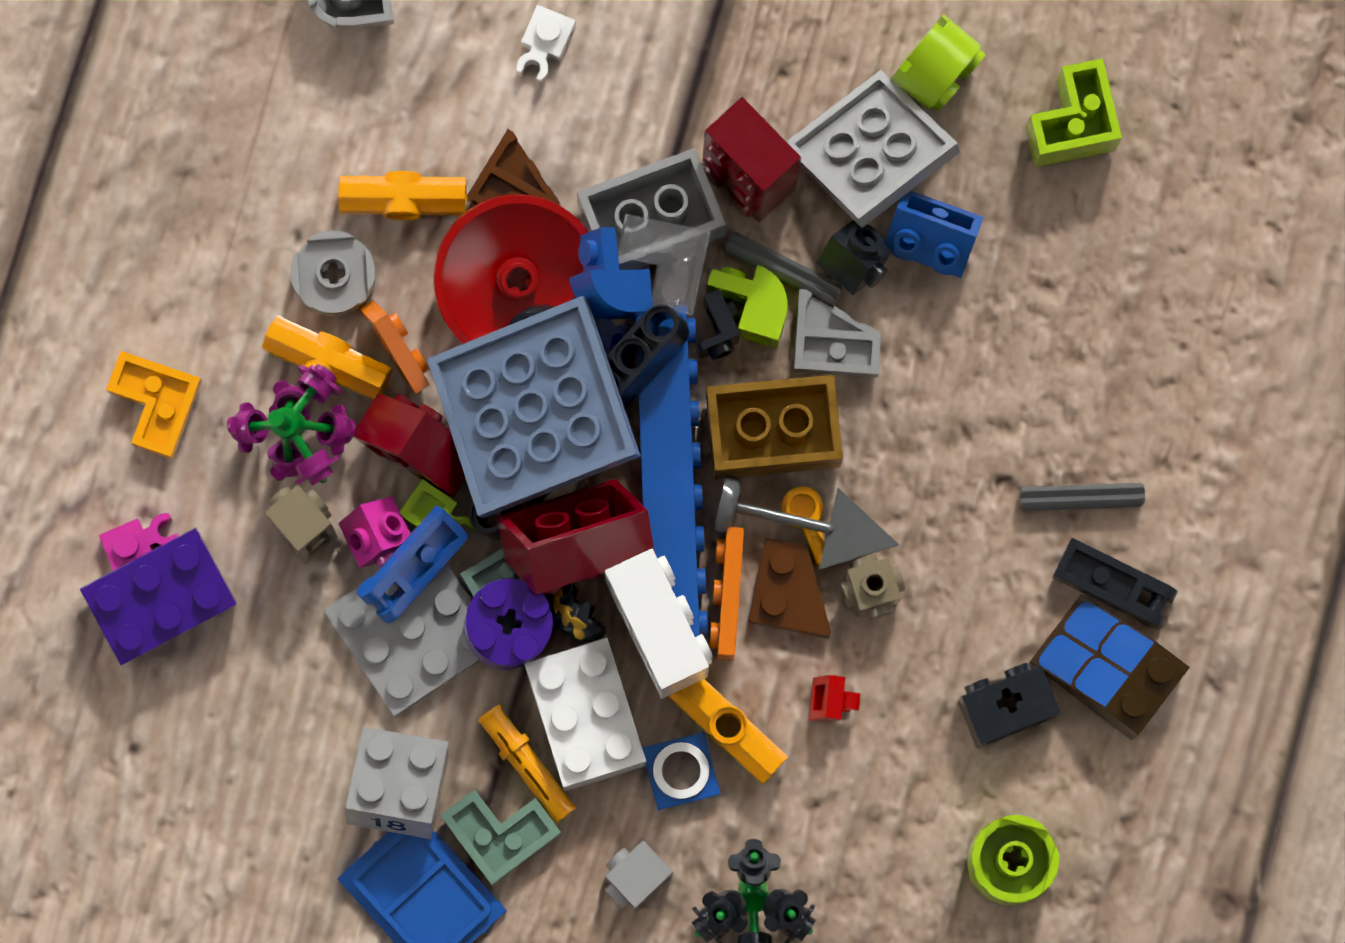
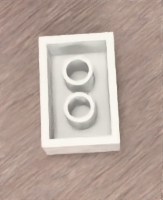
(659, 622)
(585, 714)

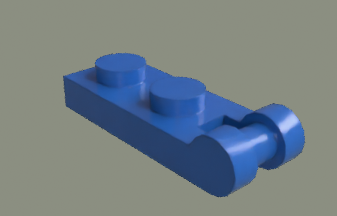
(413, 564)

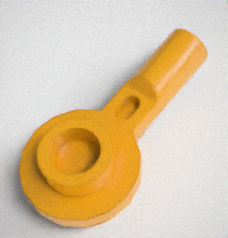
(806, 503)

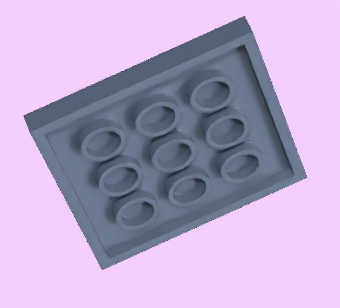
(533, 407)

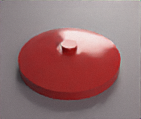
(503, 260)

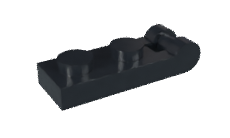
(1113, 583)

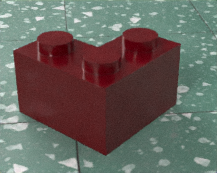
(412, 439)

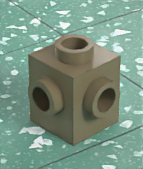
(870, 602)

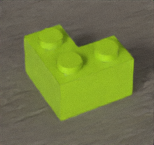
(1084, 124)

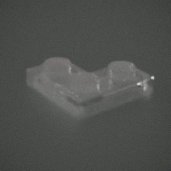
(675, 250)

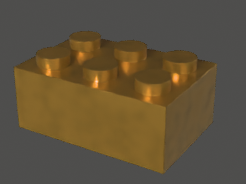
(774, 426)

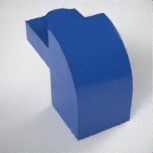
(608, 289)

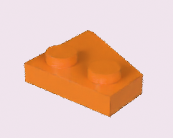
(391, 331)

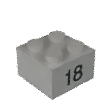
(397, 782)

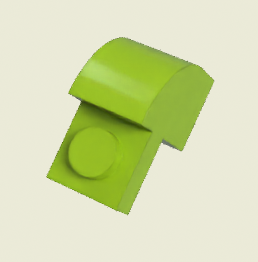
(763, 301)

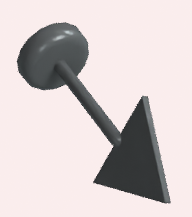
(849, 533)

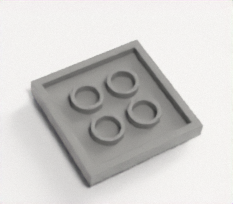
(872, 148)
(414, 651)

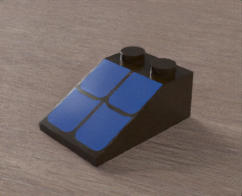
(1109, 666)

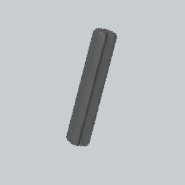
(783, 268)
(1081, 496)

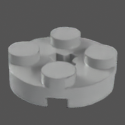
(350, 256)

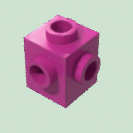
(374, 531)

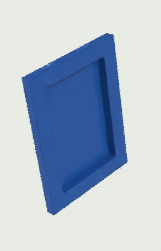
(421, 891)

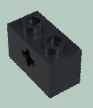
(1034, 705)

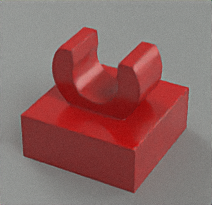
(830, 699)

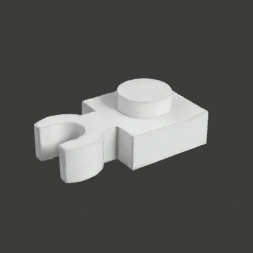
(545, 37)

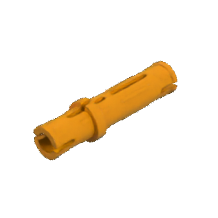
(526, 763)

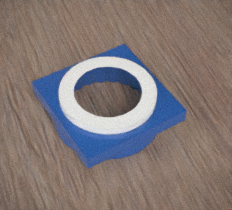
(664, 794)

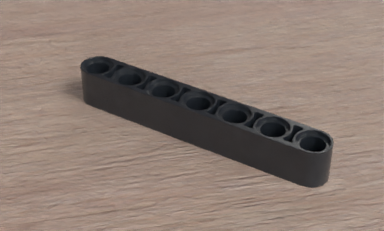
(629, 381)

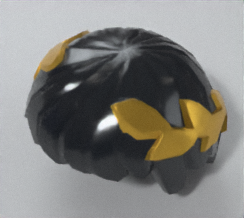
(573, 617)

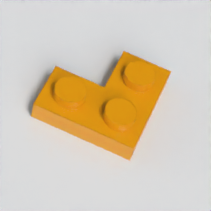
(166, 398)

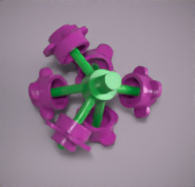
(289, 420)

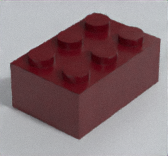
(749, 160)
(574, 536)

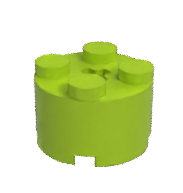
(937, 62)
(1033, 847)

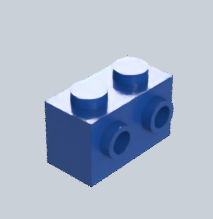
(933, 233)

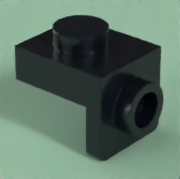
(723, 318)

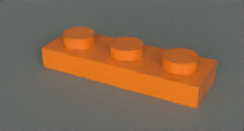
(727, 593)

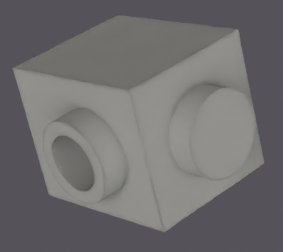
(635, 875)

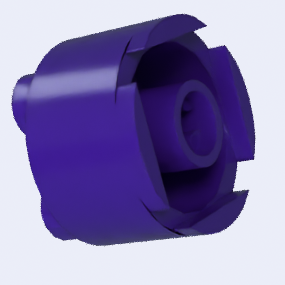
(486, 636)

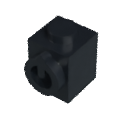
(855, 257)

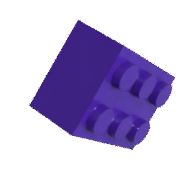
(158, 596)

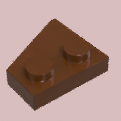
(509, 173)
(788, 591)

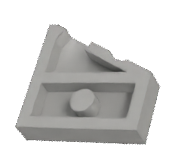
(832, 341)

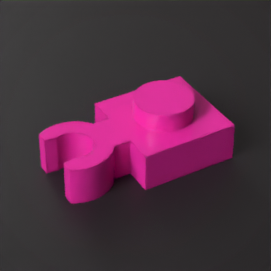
(132, 540)

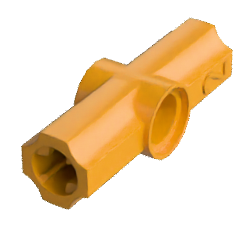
(402, 195)
(307, 348)
(748, 747)

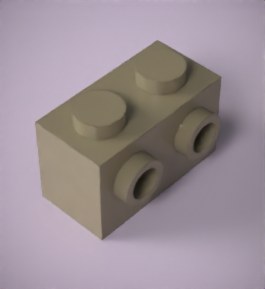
(301, 521)

